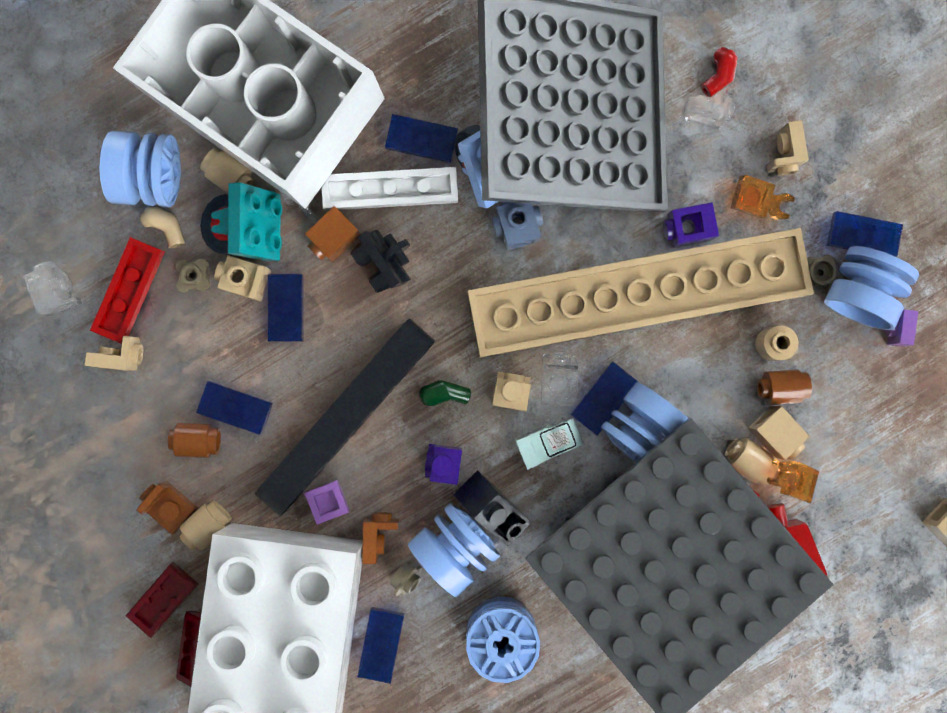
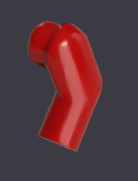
(725, 72)

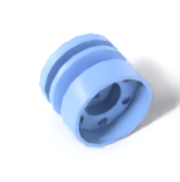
(140, 168)
(871, 287)
(648, 424)
(453, 549)
(488, 625)

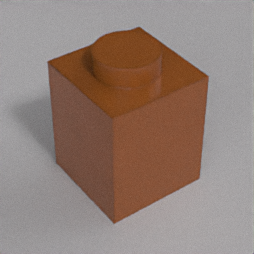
(332, 235)

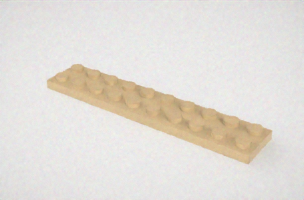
(640, 292)

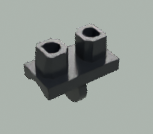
(387, 256)

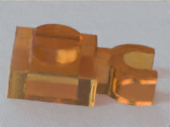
(757, 198)
(795, 480)

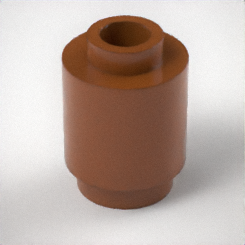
(784, 387)
(194, 440)

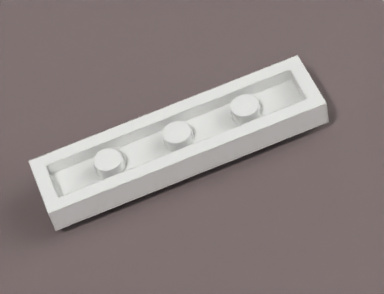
(390, 188)

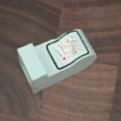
(548, 442)

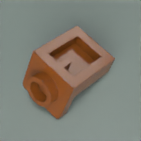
(166, 506)
(373, 541)

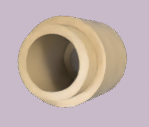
(224, 169)
(767, 346)
(751, 460)
(203, 523)

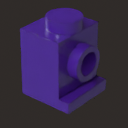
(701, 219)
(443, 463)

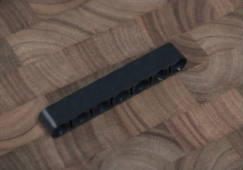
(344, 417)

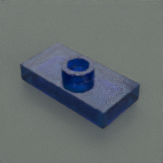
(421, 138)
(856, 230)
(285, 308)
(603, 398)
(234, 407)
(381, 645)

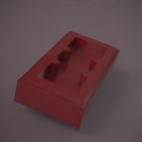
(162, 599)
(188, 647)

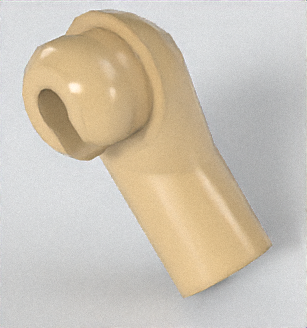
(165, 221)

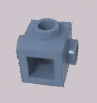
(517, 234)

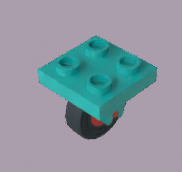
(244, 223)

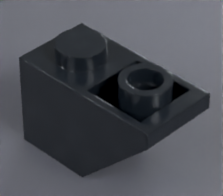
(492, 508)

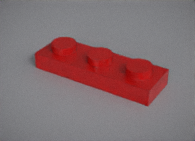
(127, 290)

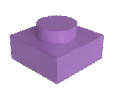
(905, 329)
(327, 502)

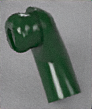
(443, 391)

